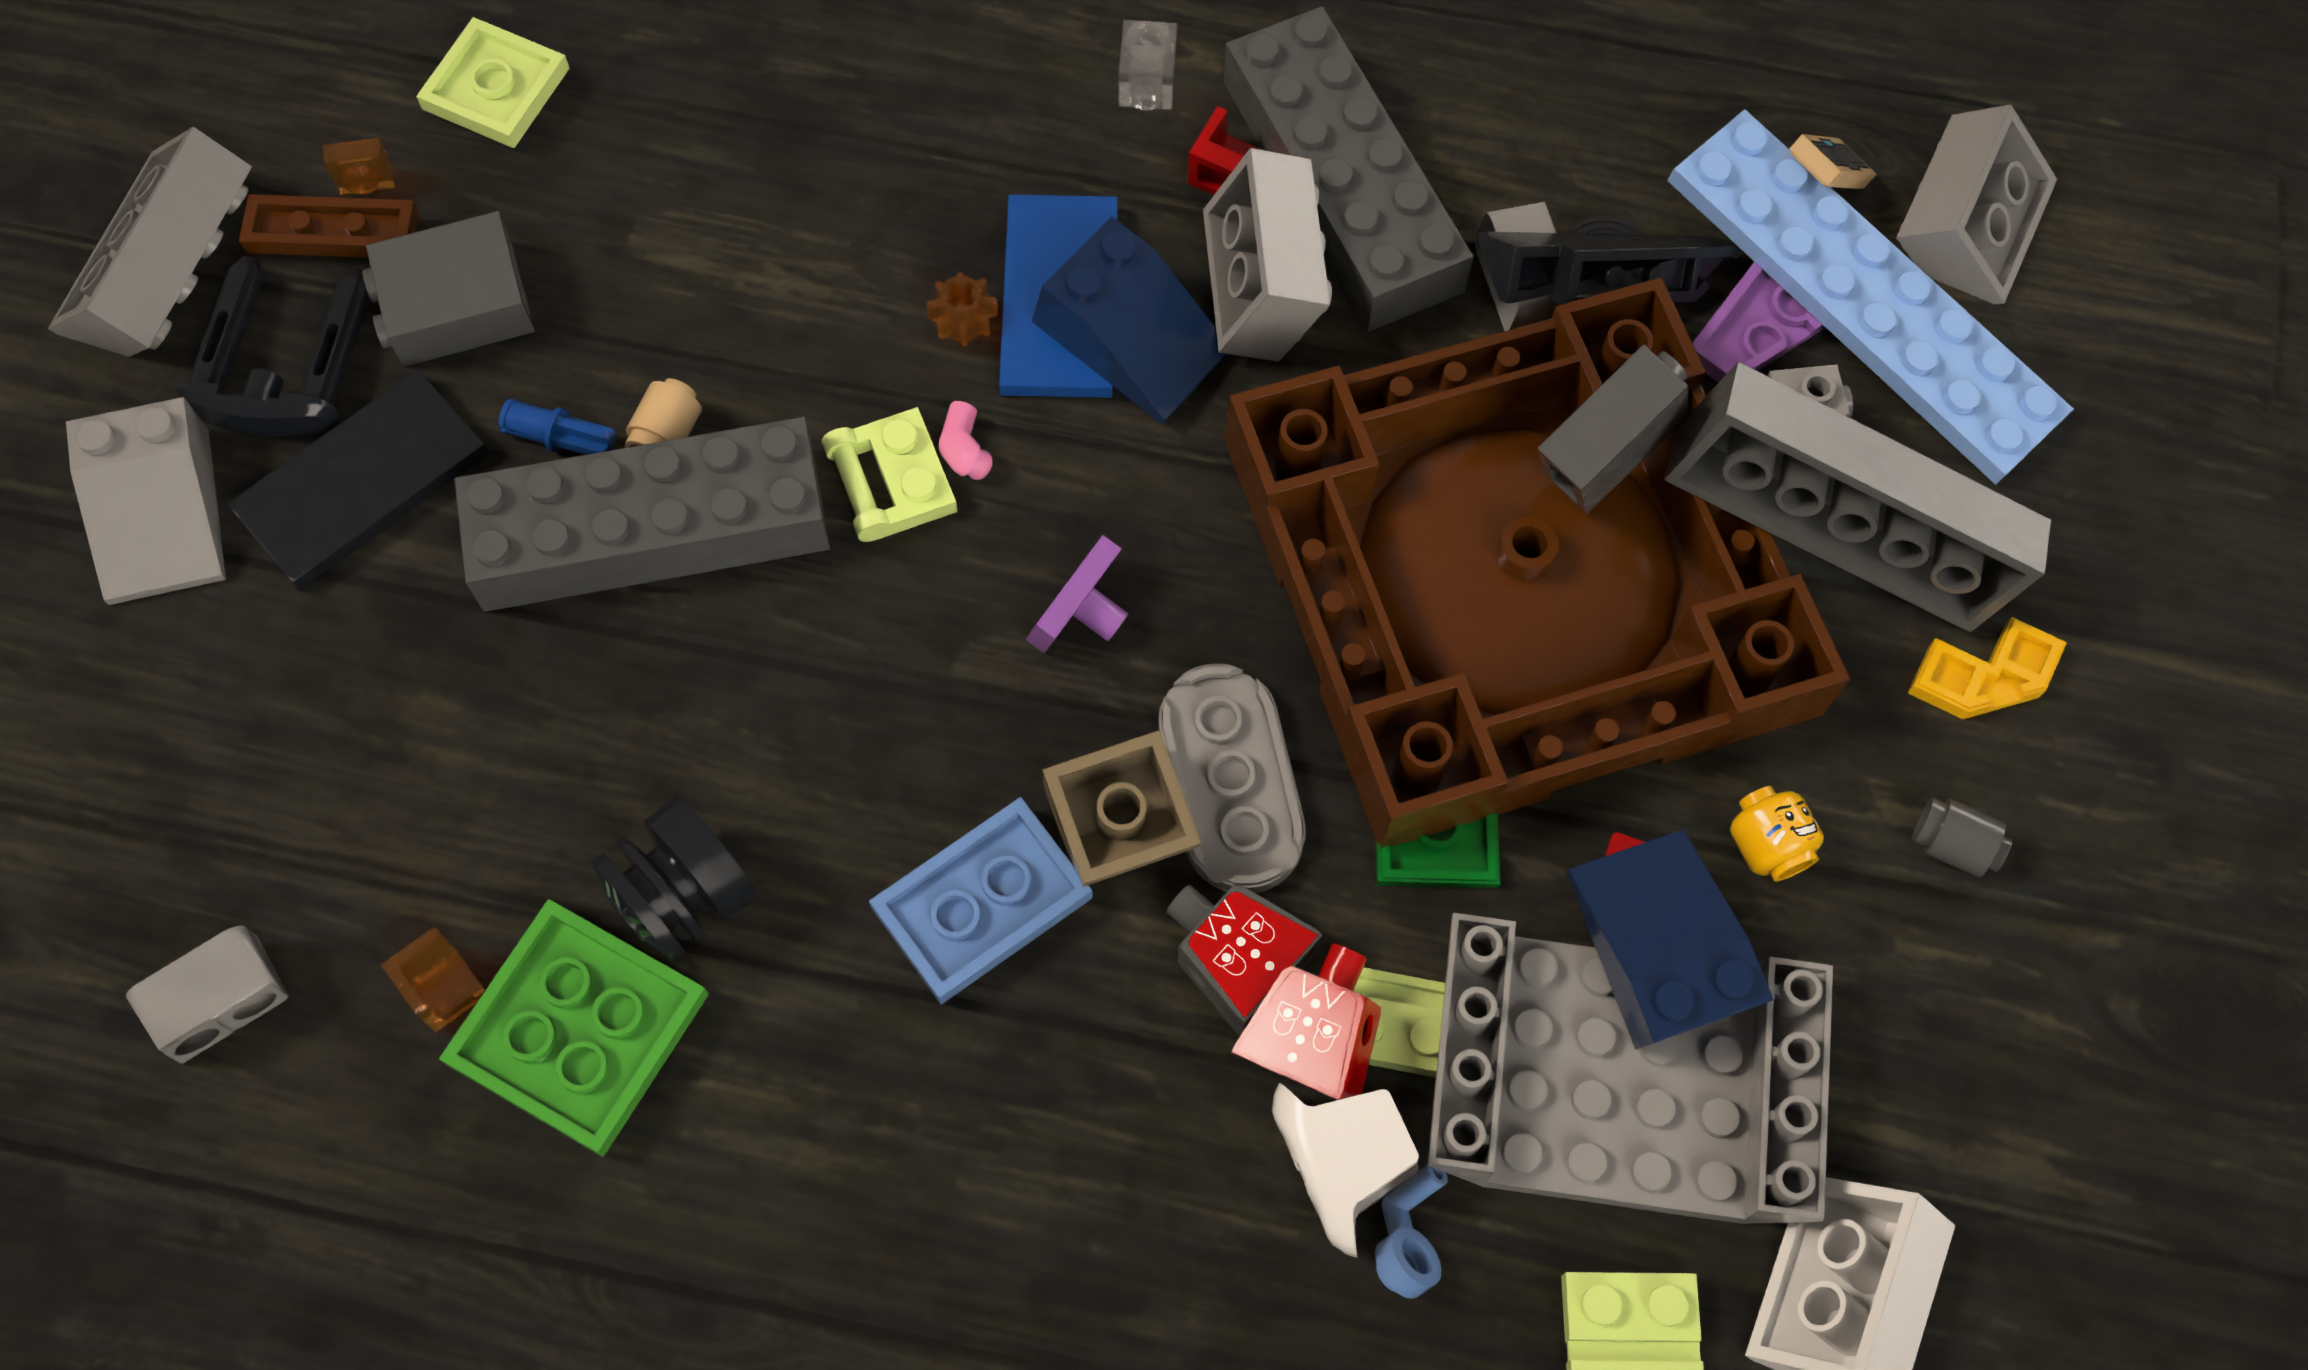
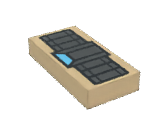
(1831, 162)

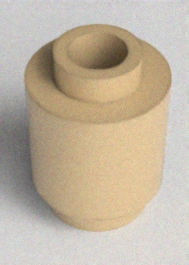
(663, 414)

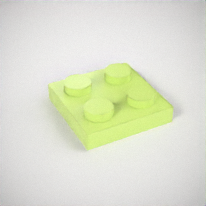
(493, 82)

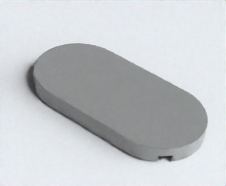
(1234, 777)

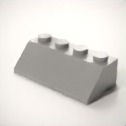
(154, 246)

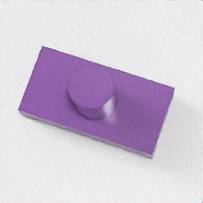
(1082, 601)

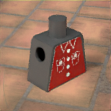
(1239, 948)

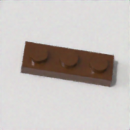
(323, 224)

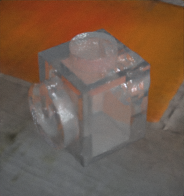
(1147, 64)

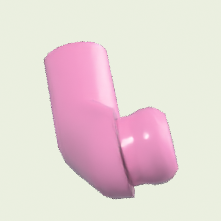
(958, 445)

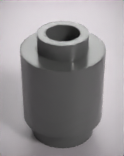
(1962, 836)

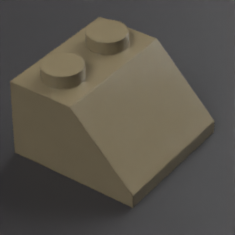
(1120, 808)

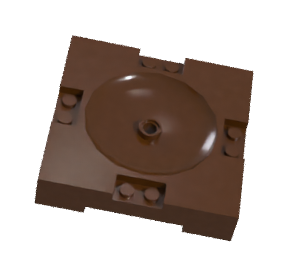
(1495, 674)

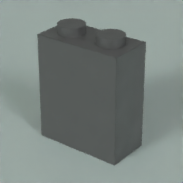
(447, 289)
(1616, 427)

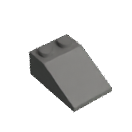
(147, 499)

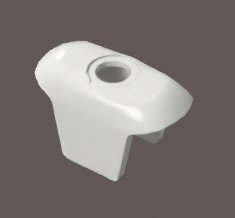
(1346, 1154)

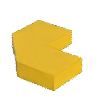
(1970, 687)

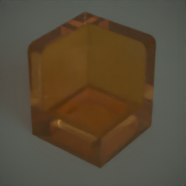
(434, 979)

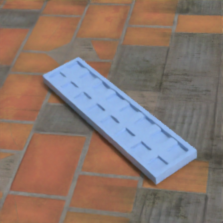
(1870, 296)

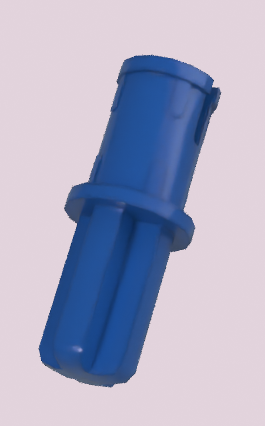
(554, 428)

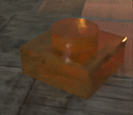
(359, 166)

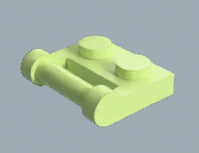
(908, 469)

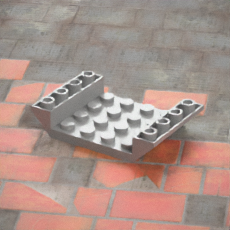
(1558, 1103)

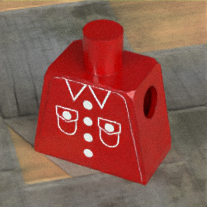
(1316, 1027)

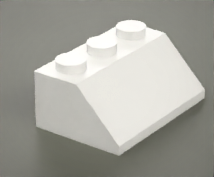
(1853, 1284)

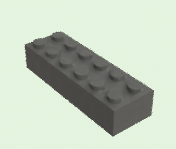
(1375, 206)
(1857, 499)
(640, 514)

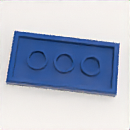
(1039, 241)

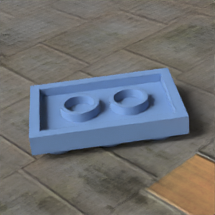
(980, 900)

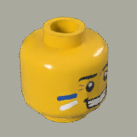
(1776, 833)

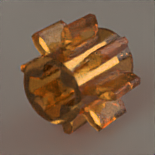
(962, 308)

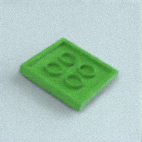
(575, 1027)

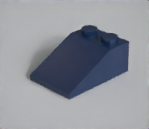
(1130, 321)
(1667, 939)

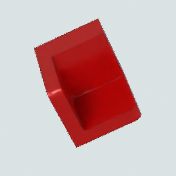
(1215, 154)

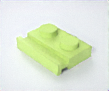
(1408, 1021)
(1631, 1321)

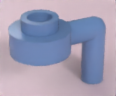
(1405, 1257)

